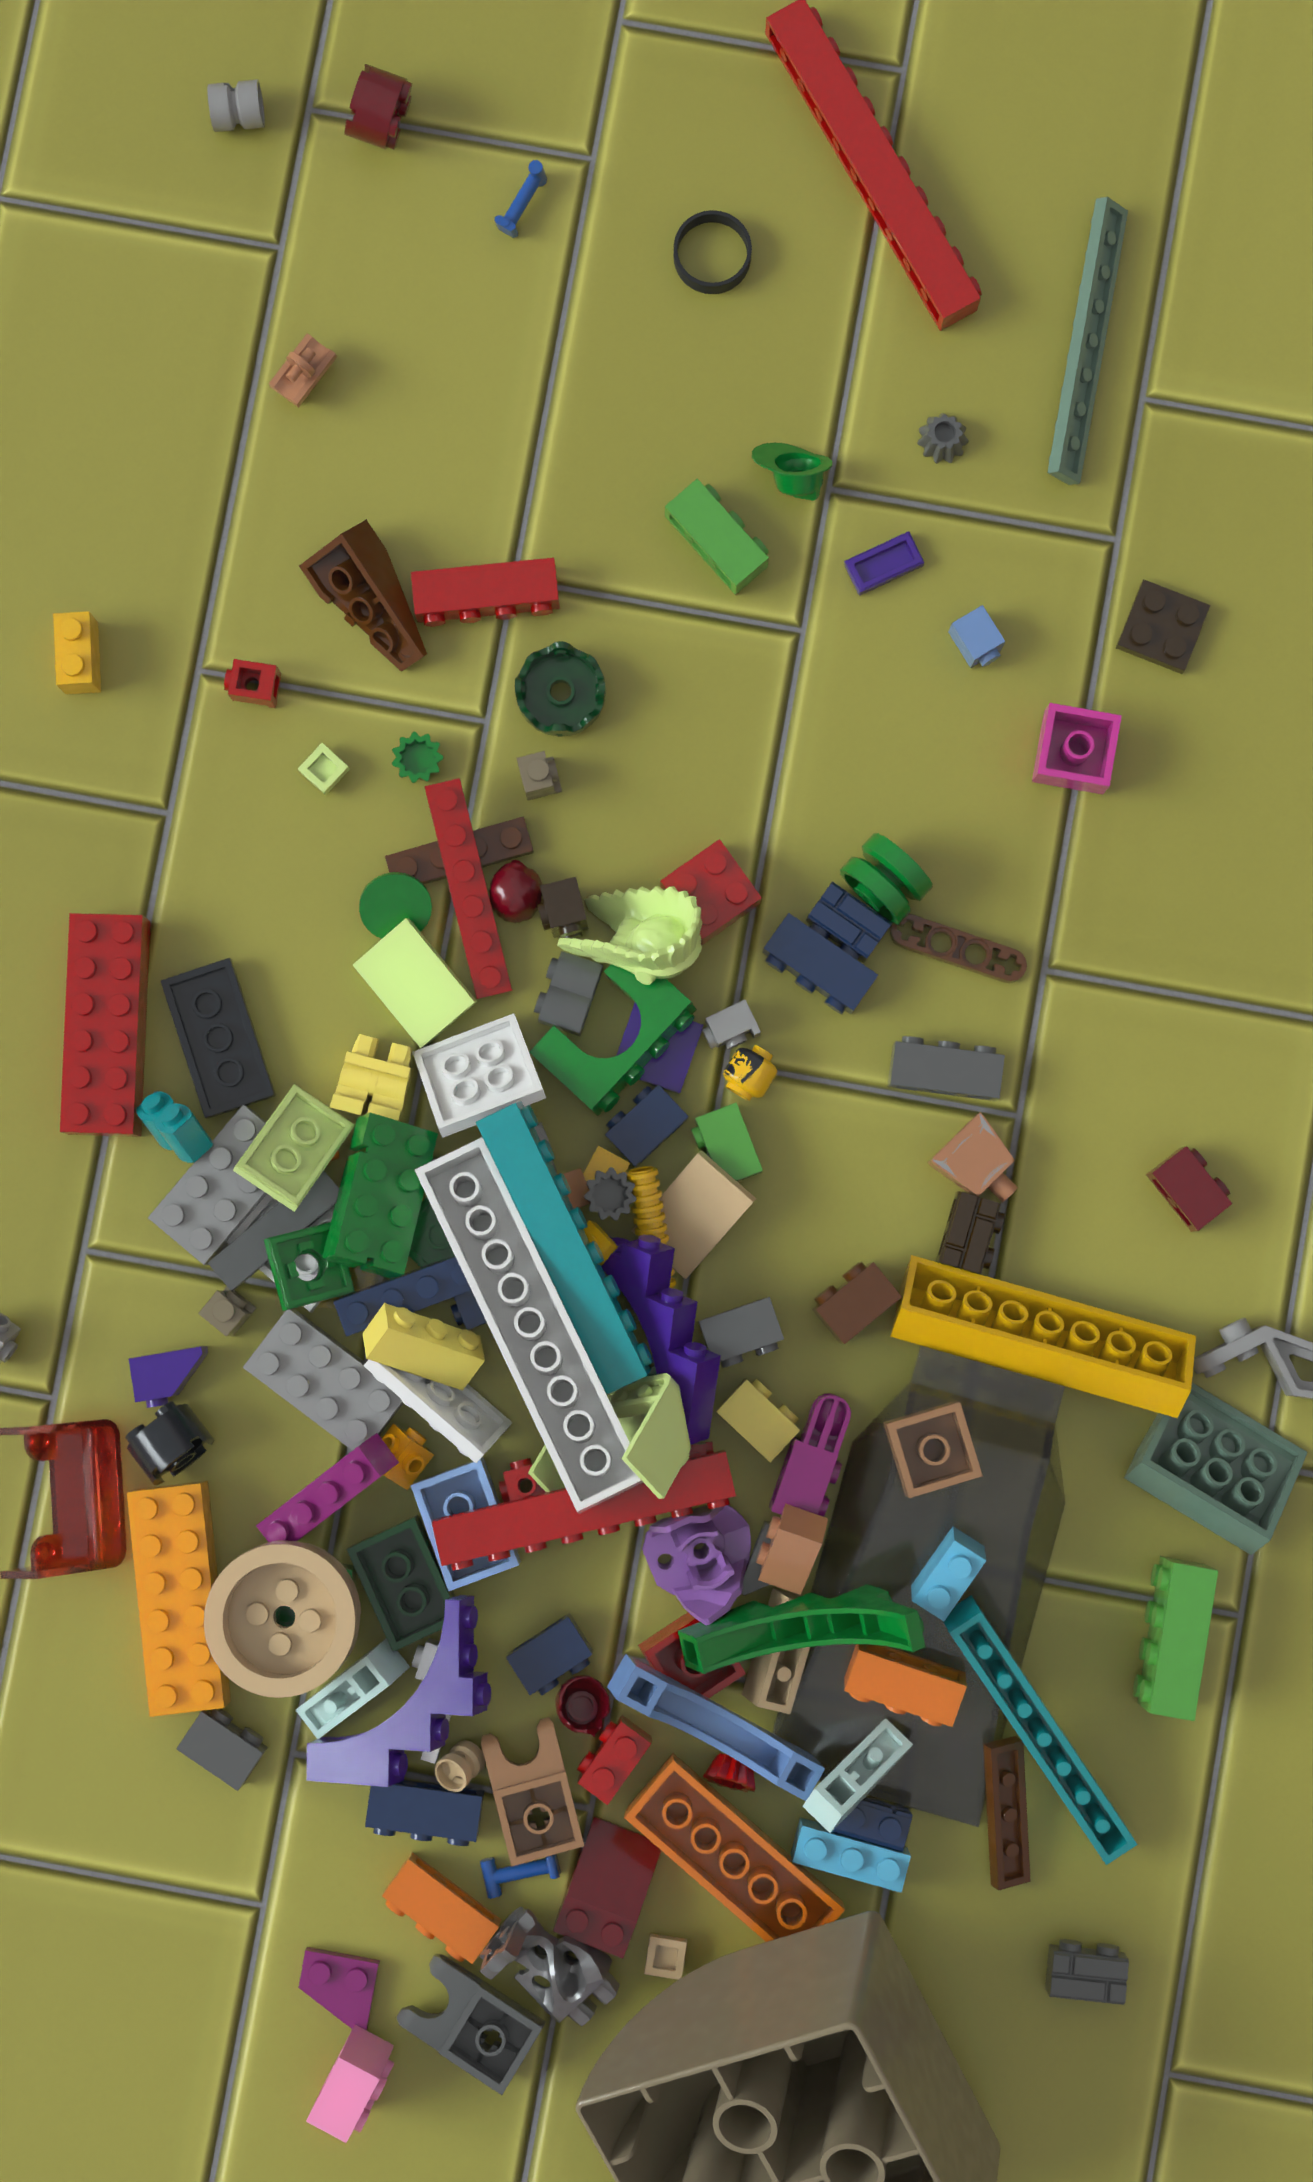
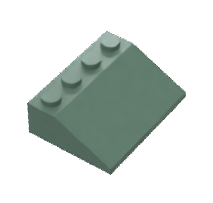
(1218, 1469)

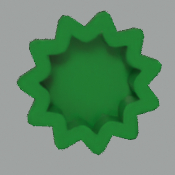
(417, 757)

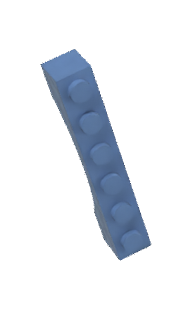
(699, 1716)

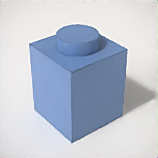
(977, 637)

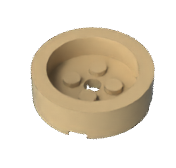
(244, 1628)

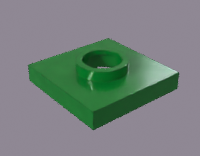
(331, 1280)

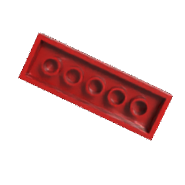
(105, 1024)

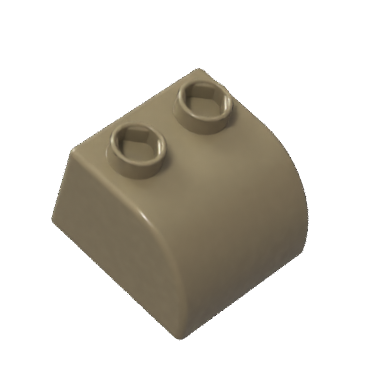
(789, 2070)

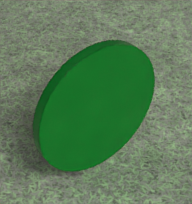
(391, 900)

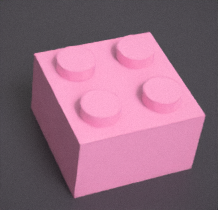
(352, 2085)

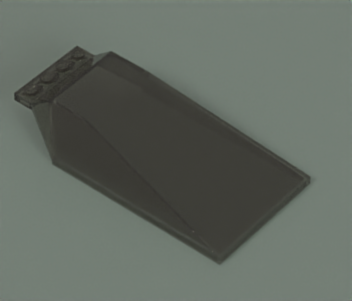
(888, 1539)

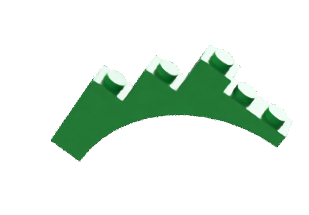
(810, 1620)

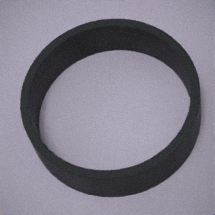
(712, 216)

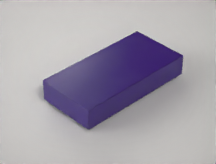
(884, 563)

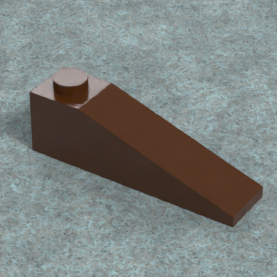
(362, 583)

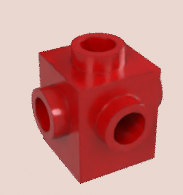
(510, 1487)

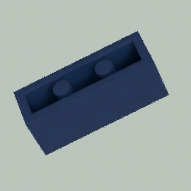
(818, 965)
(425, 1812)

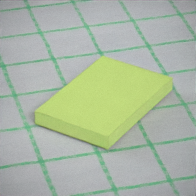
(414, 983)
(294, 1147)

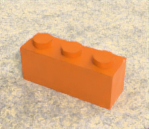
(905, 1683)
(441, 1909)

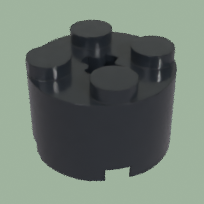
(168, 1442)

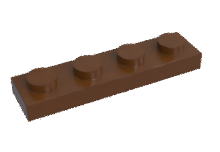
(494, 845)
(1007, 1812)

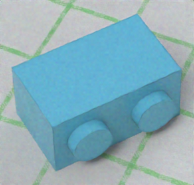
(948, 1573)

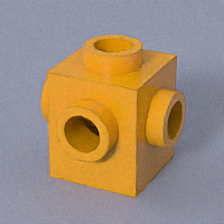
(409, 1451)

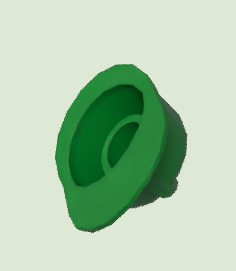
(793, 468)

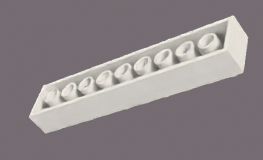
(529, 1324)

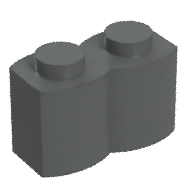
(569, 993)

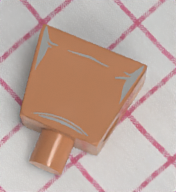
(976, 1160)

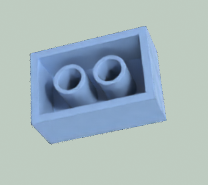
(456, 1492)

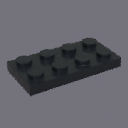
(218, 1038)

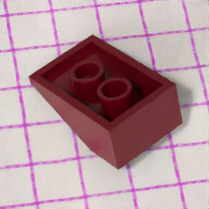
(607, 1887)

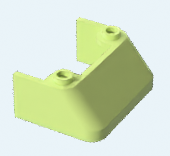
(655, 1427)

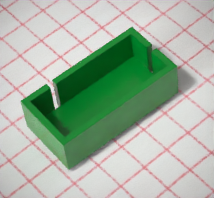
(379, 1196)

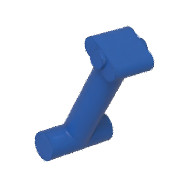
(535, 179)
(494, 1877)

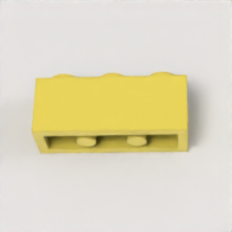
(423, 1346)

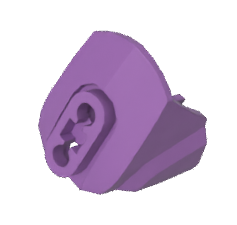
(702, 1578)

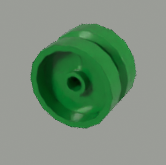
(886, 878)

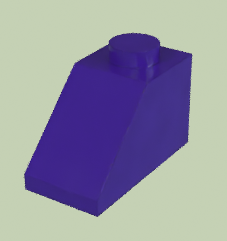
(164, 1374)

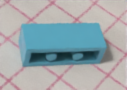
(849, 1856)

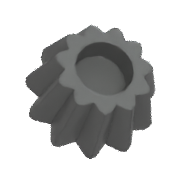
(942, 438)
(610, 1194)

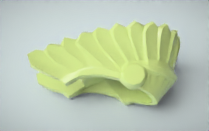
(653, 929)

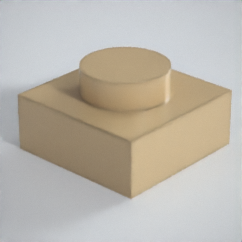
(665, 1956)

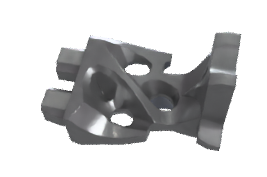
(571, 1979)

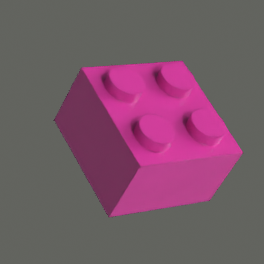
(1076, 748)

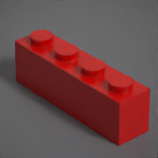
(485, 591)

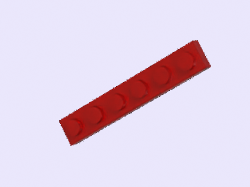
(468, 888)

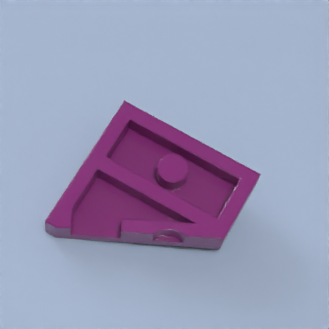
(340, 1984)

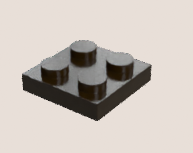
(1163, 626)

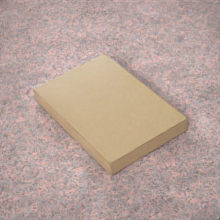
(700, 1211)

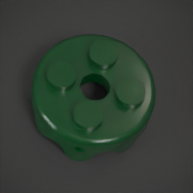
(557, 665)

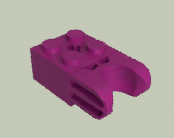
(813, 1458)

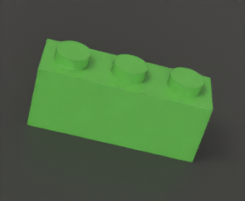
(717, 535)

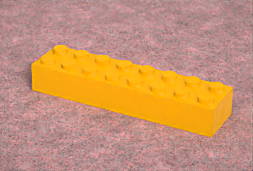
(1044, 1336)

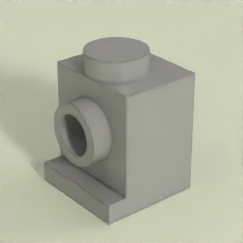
(731, 1026)

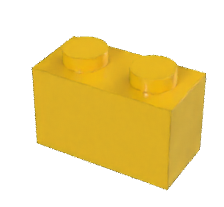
(77, 652)

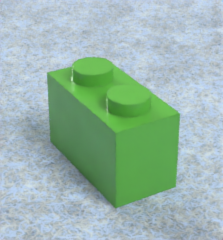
(727, 1142)

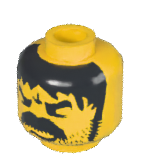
(750, 1072)

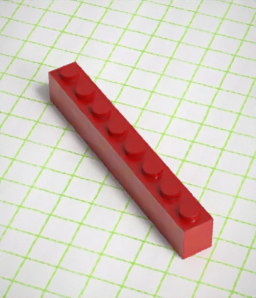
(552, 1515)

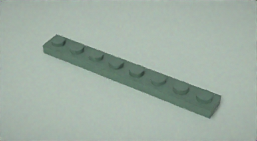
(1087, 341)

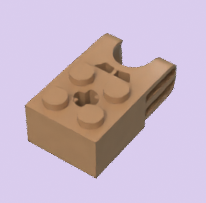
(531, 1785)

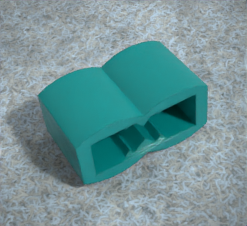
(174, 1126)

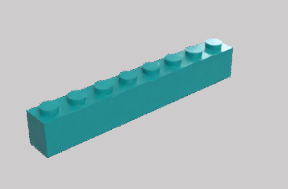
(564, 1247)
(1038, 1730)

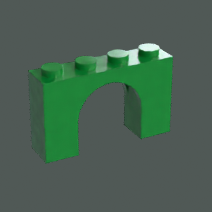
(600, 1080)

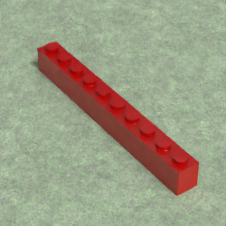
(873, 164)

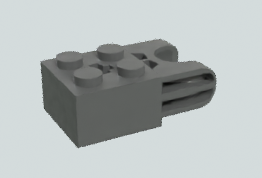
(460, 2027)

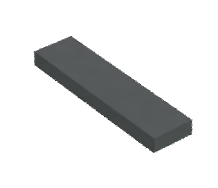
(248, 1251)

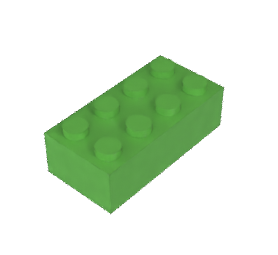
(1176, 1638)

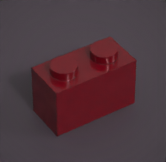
(1190, 1188)

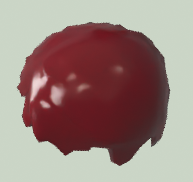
(515, 892)
(582, 1704)

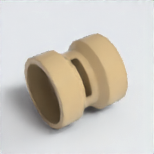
(459, 1766)

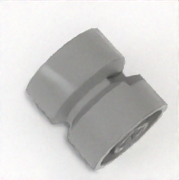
(236, 105)

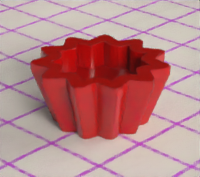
(730, 1773)

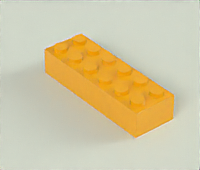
(173, 1580)

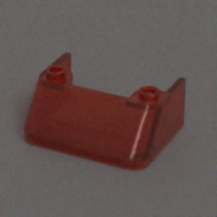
(84, 1497)

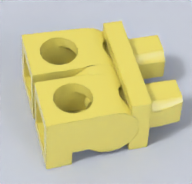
(370, 1077)

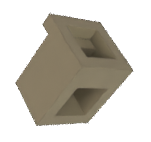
(539, 775)
(227, 1311)

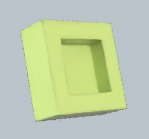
(323, 768)

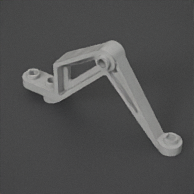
(1276, 1346)

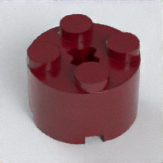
(377, 107)

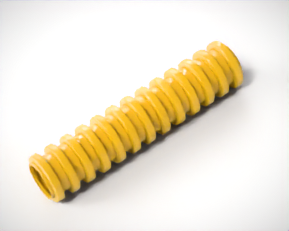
(648, 1207)

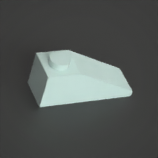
(352, 1689)
(856, 1775)

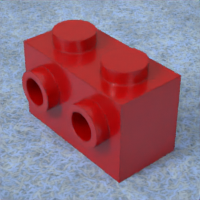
(614, 1760)

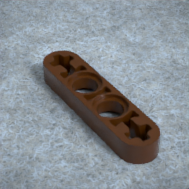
(956, 954)

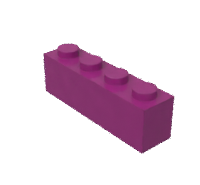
(329, 1491)

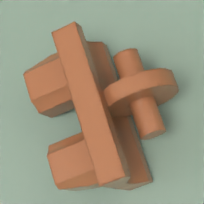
(302, 370)

